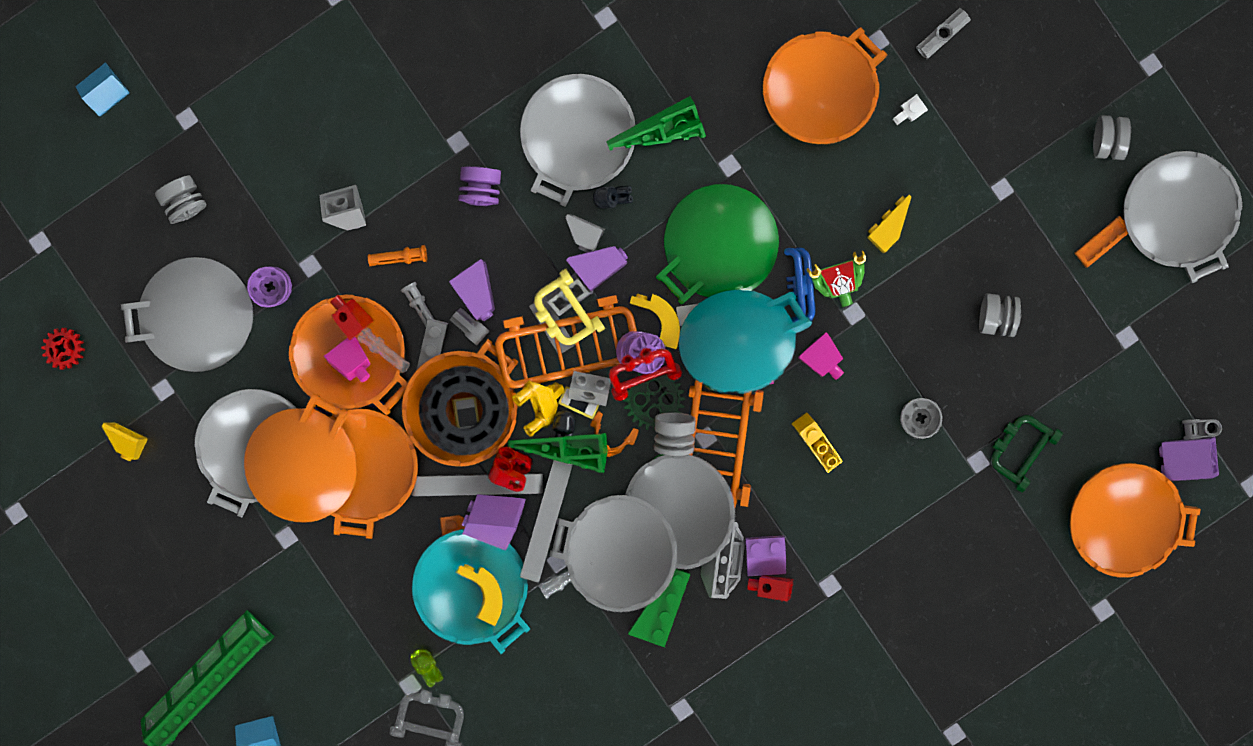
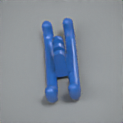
(802, 283)

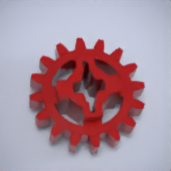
(59, 355)

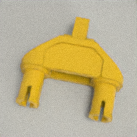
(543, 402)

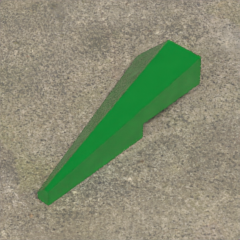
(672, 123)
(585, 450)

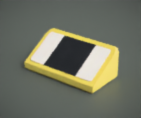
(584, 408)
(465, 412)

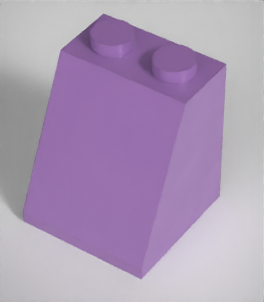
(598, 265)
(475, 290)
(1189, 459)
(493, 519)

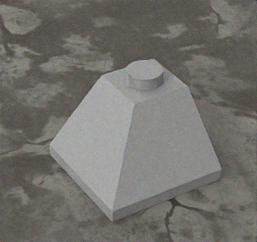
(343, 208)
(584, 233)

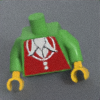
(839, 279)

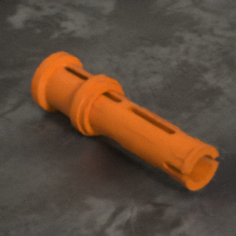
(406, 255)

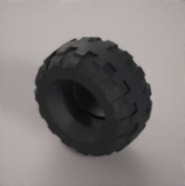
(433, 410)

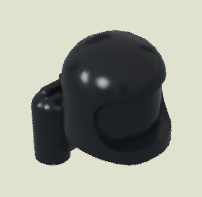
(609, 196)
(564, 423)

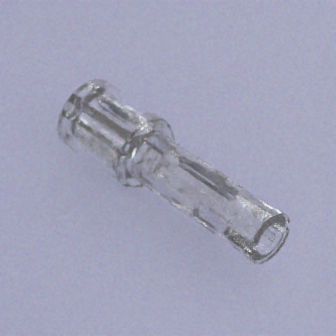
(377, 345)
(555, 584)

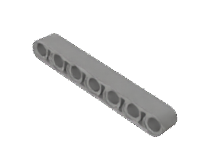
(471, 485)
(546, 521)

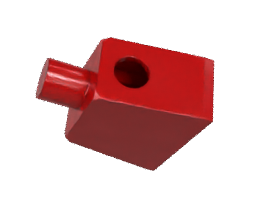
(350, 317)
(780, 587)

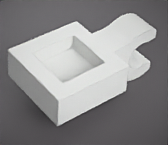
(911, 109)

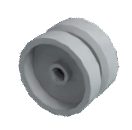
(1111, 137)

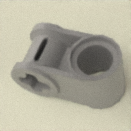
(1198, 428)

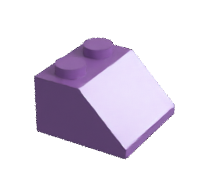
(765, 555)

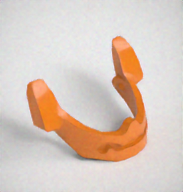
(614, 451)

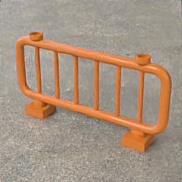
(515, 332)
(748, 399)

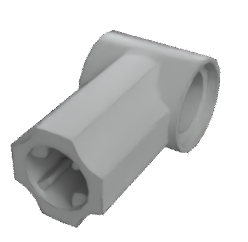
(472, 328)

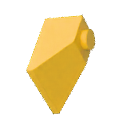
(125, 441)

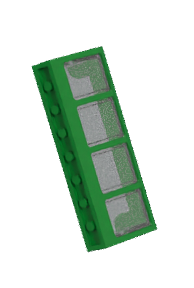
(204, 680)

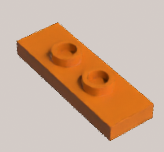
(1102, 242)

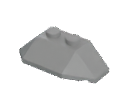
(724, 570)

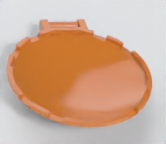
(823, 86)
(319, 334)
(426, 373)
(301, 462)
(384, 470)
(1129, 520)

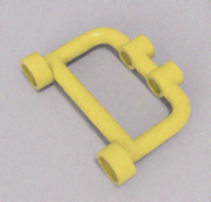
(553, 329)

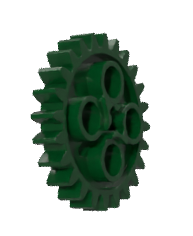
(643, 388)

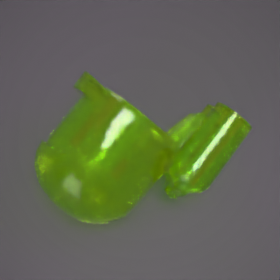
(425, 665)

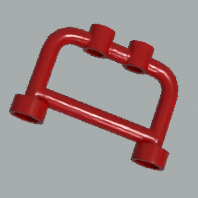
(646, 356)

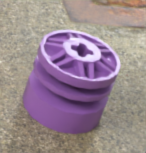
(479, 185)
(260, 292)
(633, 343)

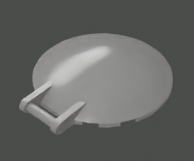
(568, 133)
(1183, 211)
(193, 314)
(223, 442)
(692, 501)
(629, 552)

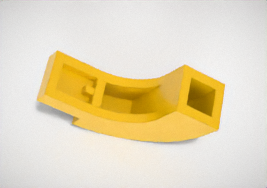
(666, 314)
(492, 596)

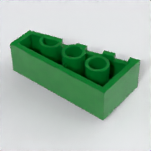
(658, 617)

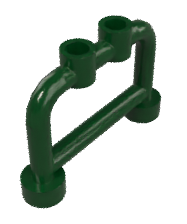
(1001, 445)

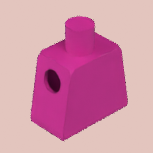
(823, 357)
(349, 360)

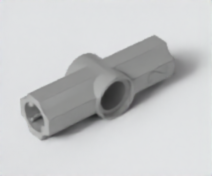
(935, 41)

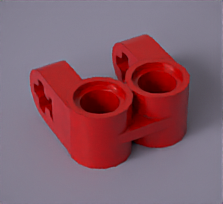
(508, 469)

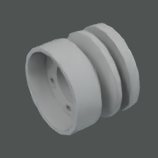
(179, 197)
(1003, 315)
(931, 423)
(674, 434)

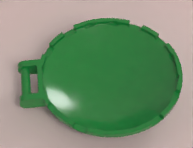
(719, 242)

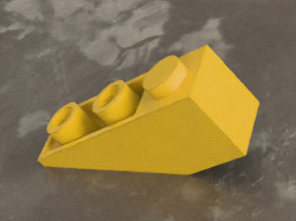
(889, 230)
(817, 442)

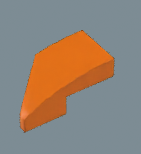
(451, 524)

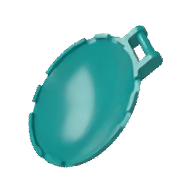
(740, 339)
(451, 602)

